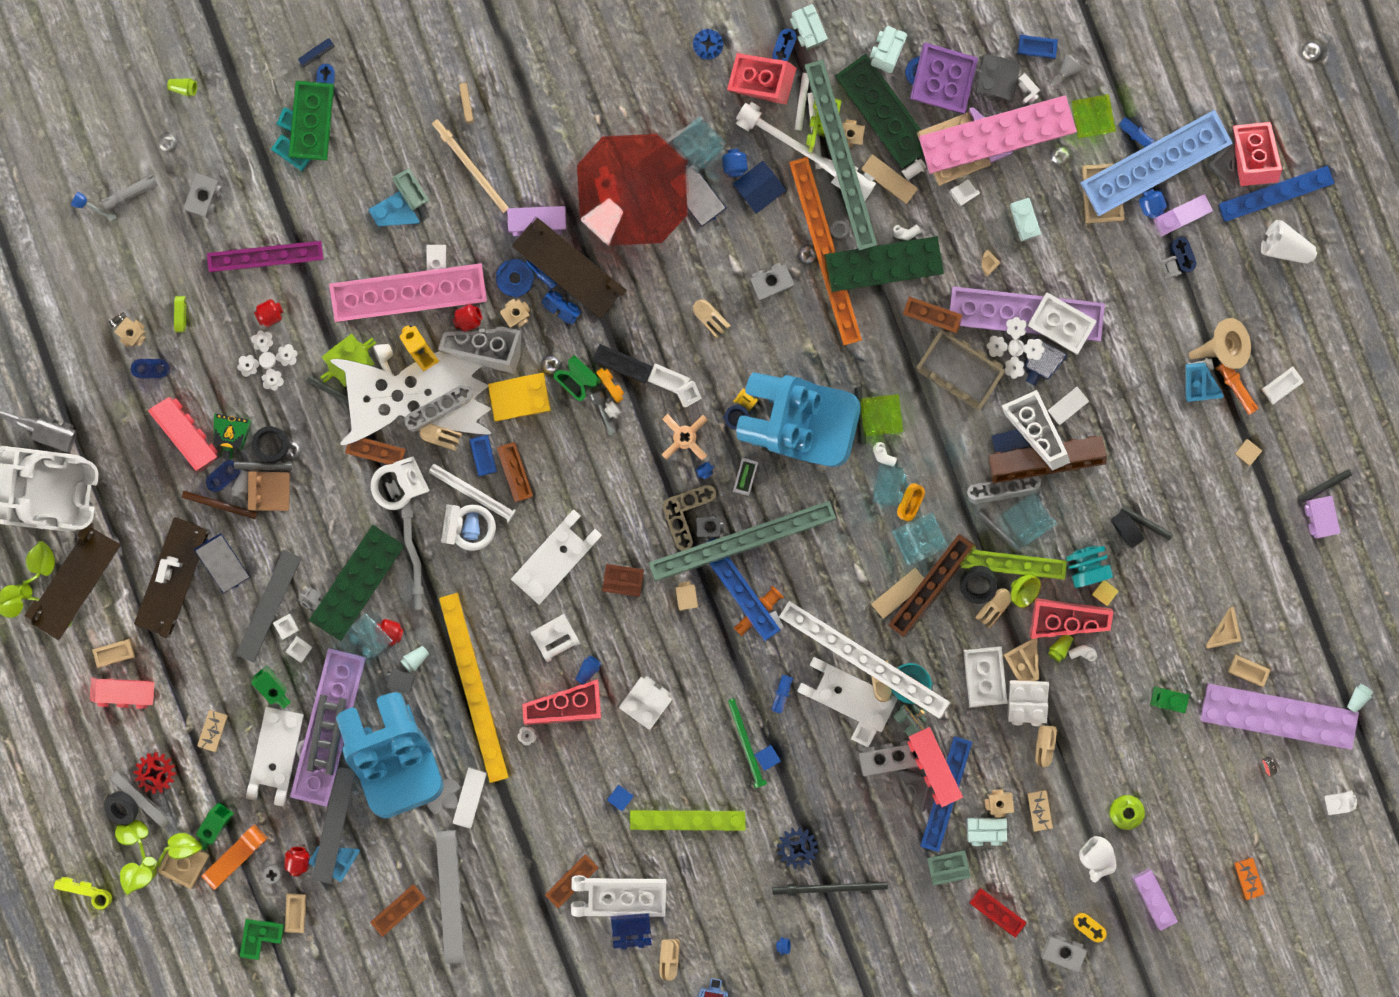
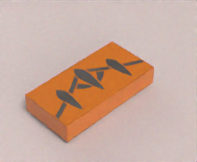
(1249, 878)

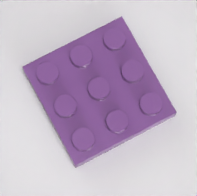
(944, 78)

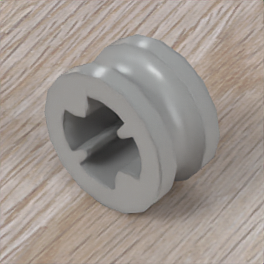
(393, 489)

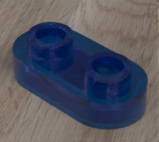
(150, 368)
(222, 474)

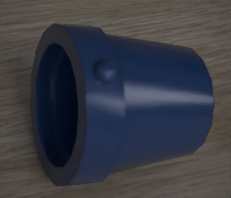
(732, 415)

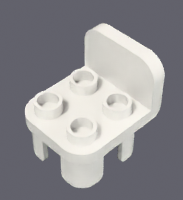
(45, 489)

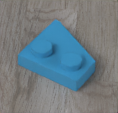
(393, 212)
(1200, 383)
(343, 862)

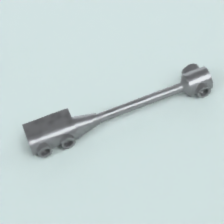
(45, 430)

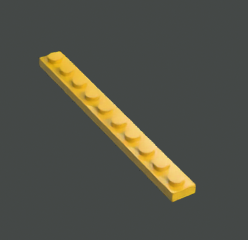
(473, 687)

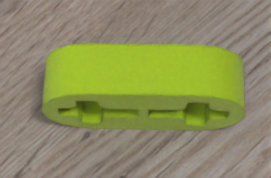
(180, 307)

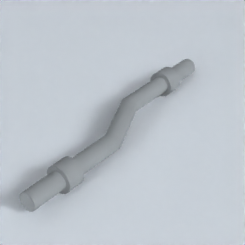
(417, 590)

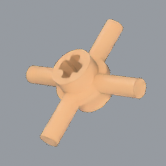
(684, 429)

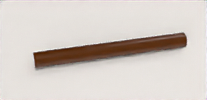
(220, 505)

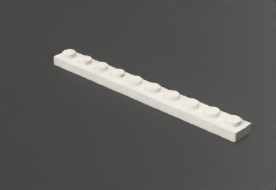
(865, 660)

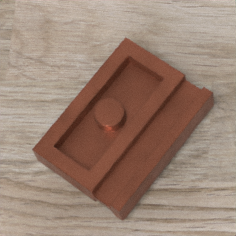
(623, 580)

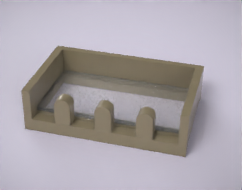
(960, 369)

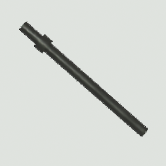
(792, 889)

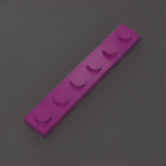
(265, 256)

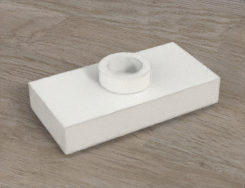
(436, 257)

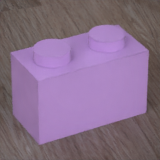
(1322, 517)

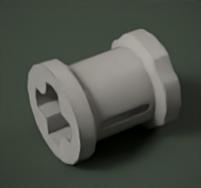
(1170, 267)
(269, 879)

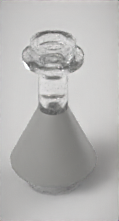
(1071, 65)

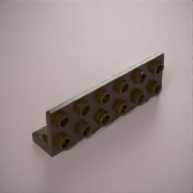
(568, 267)
(72, 583)
(164, 600)

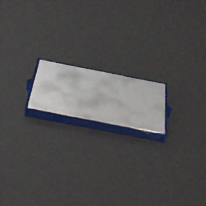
(701, 199)
(222, 563)

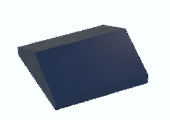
(759, 187)

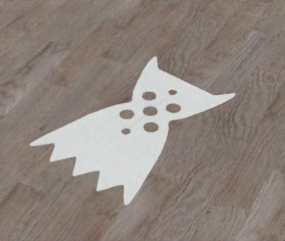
(439, 378)

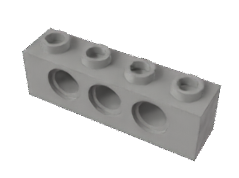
(869, 766)

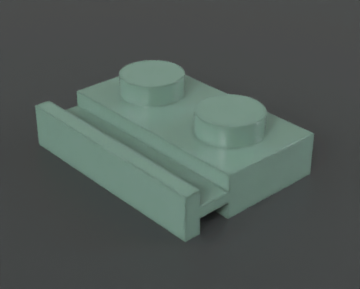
(948, 867)

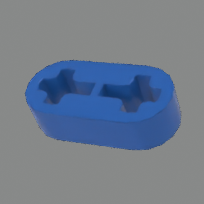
(780, 44)
(330, 78)

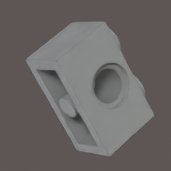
(202, 184)
(765, 291)
(1052, 952)

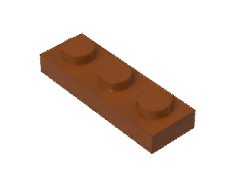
(933, 314)
(375, 451)
(514, 472)
(562, 889)
(398, 910)

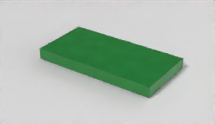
(311, 120)

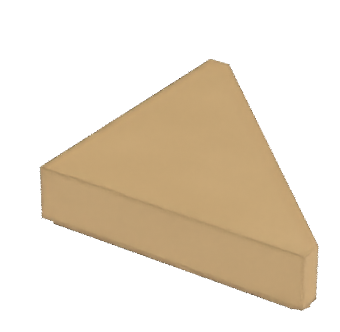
(1226, 632)

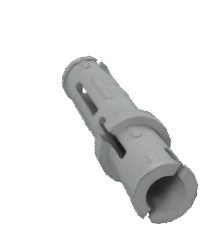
(126, 194)

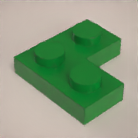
(257, 931)

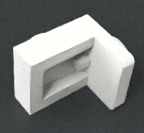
(1341, 802)

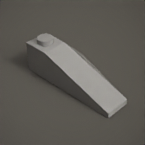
(491, 348)

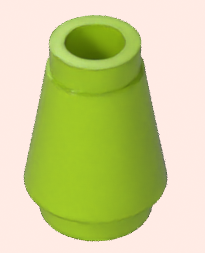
(183, 86)
(1060, 648)

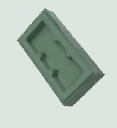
(410, 189)

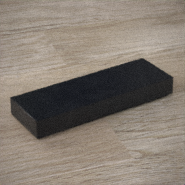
(622, 363)

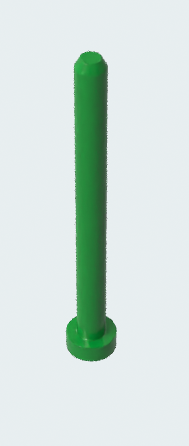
(746, 744)

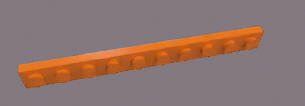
(823, 245)

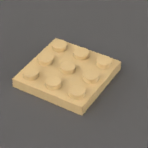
(954, 173)

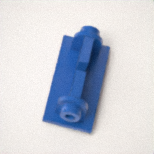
(555, 301)

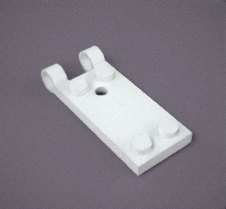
(548, 564)
(855, 699)
(275, 745)
(627, 898)

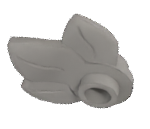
(447, 797)

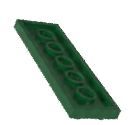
(882, 110)
(884, 264)
(356, 583)

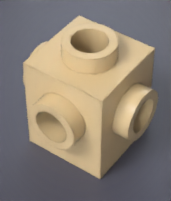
(857, 132)
(513, 320)
(124, 331)
(1006, 803)

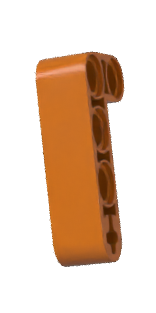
(234, 856)

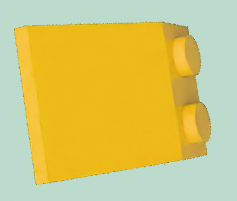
(519, 397)

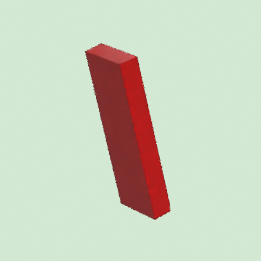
(997, 912)

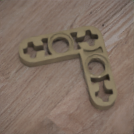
(681, 506)

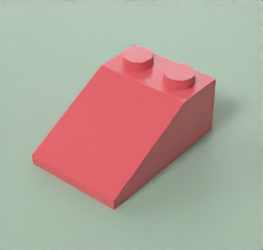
(762, 78)
(1256, 154)

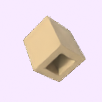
(686, 596)

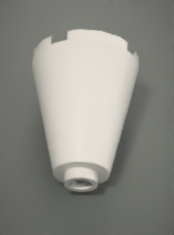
(1287, 244)

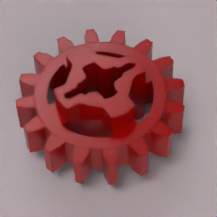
(158, 781)

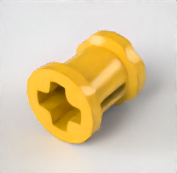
(745, 400)

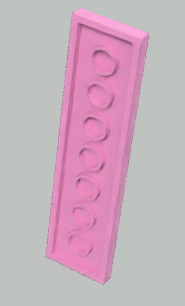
(997, 134)
(408, 292)

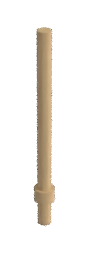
(447, 137)

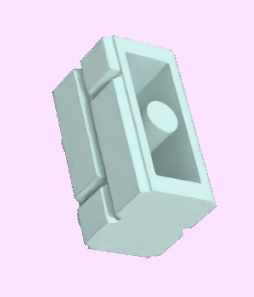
(809, 27)
(888, 50)
(1025, 219)
(987, 830)

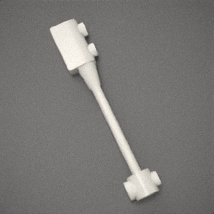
(750, 116)

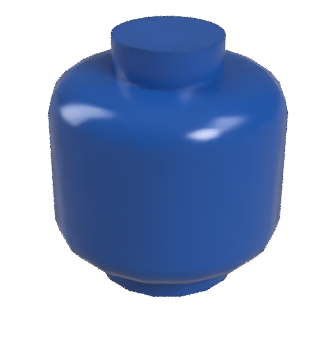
(734, 163)
(1152, 203)

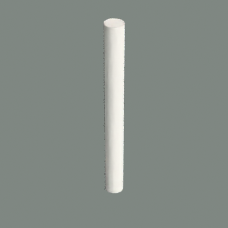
(817, 148)

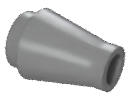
(240, 488)

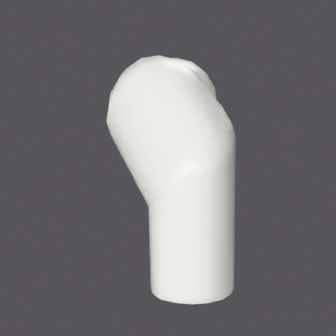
(905, 234)
(881, 455)
(1084, 651)

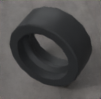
(256, 440)
(1127, 529)
(978, 571)

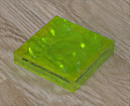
(1093, 116)
(881, 415)

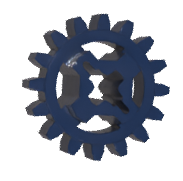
(801, 840)

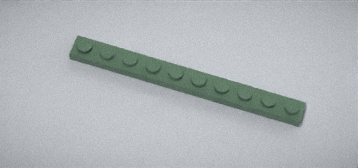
(840, 154)
(742, 541)

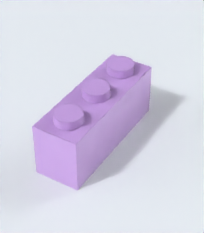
(521, 217)
(1154, 899)

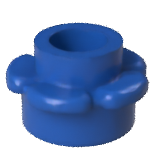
(705, 470)
(783, 946)

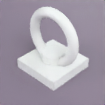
(409, 479)
(453, 525)

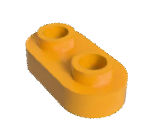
(615, 391)
(911, 502)

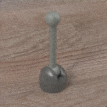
(597, 399)

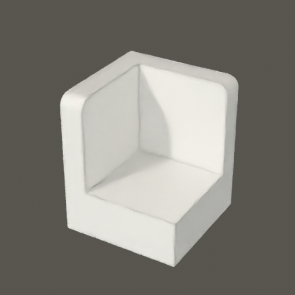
(964, 193)

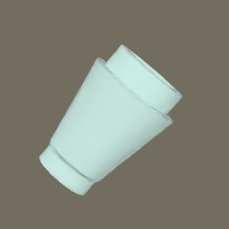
(414, 659)
(1359, 698)

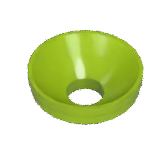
(1025, 590)
(1119, 805)

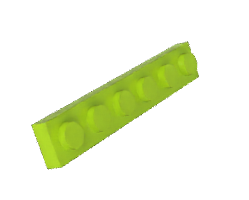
(1018, 564)
(687, 820)

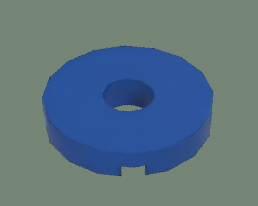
(514, 289)

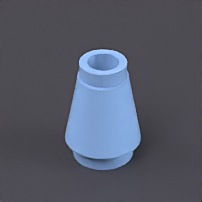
(471, 527)

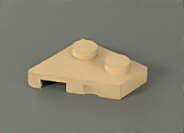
(1024, 661)

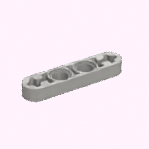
(437, 405)
(1004, 493)
(140, 798)

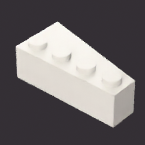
(1035, 425)

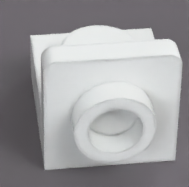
(1027, 85)
(164, 572)

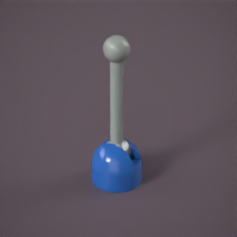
(80, 201)

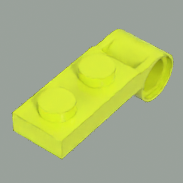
(84, 888)

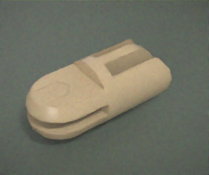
(705, 312)
(436, 435)
(994, 608)
(881, 691)
(1045, 745)
(669, 959)

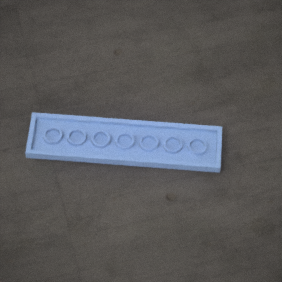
(1156, 163)

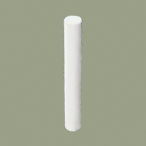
(802, 102)

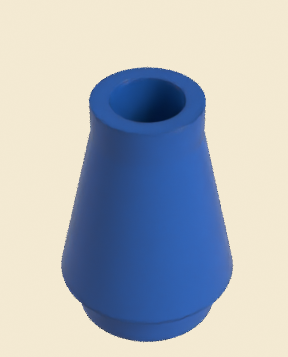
(588, 668)

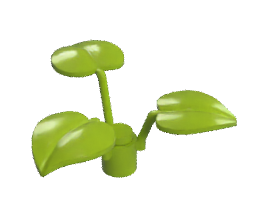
(38, 561)
(135, 876)

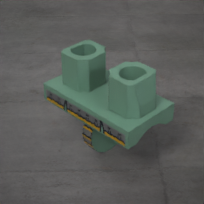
(904, 713)

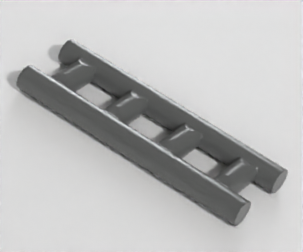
(316, 742)

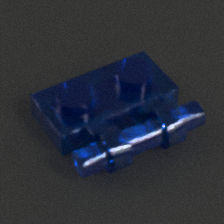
(631, 925)

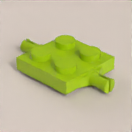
(350, 350)

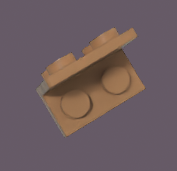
(269, 491)

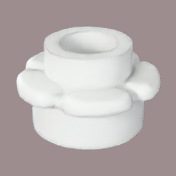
(612, 409)
(530, 731)

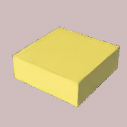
(1105, 592)

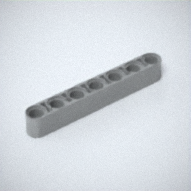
(450, 896)

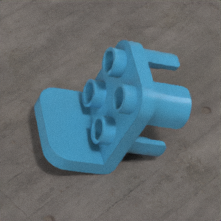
(805, 421)
(394, 762)

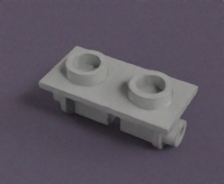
(309, 598)

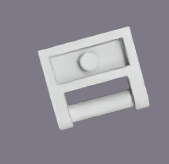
(552, 631)

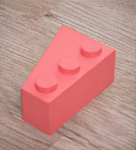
(121, 692)

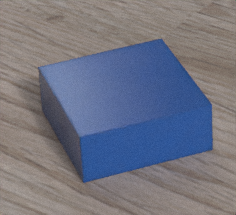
(767, 757)
(620, 797)

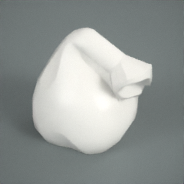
(1098, 857)

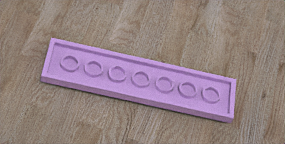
(993, 309)
(338, 680)
(1279, 716)

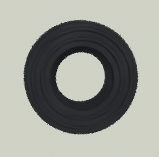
(117, 816)

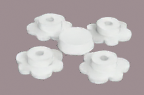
(1015, 347)
(267, 360)

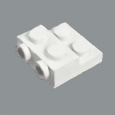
(646, 702)
(1028, 702)

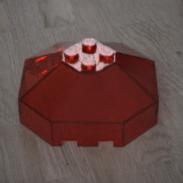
(633, 189)

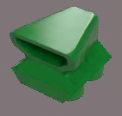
(577, 379)

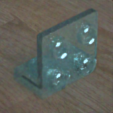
(699, 143)
(888, 485)
(1029, 519)
(920, 539)
(368, 637)

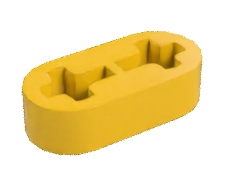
(1086, 930)

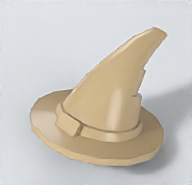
(1229, 344)

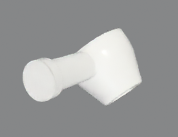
(383, 353)

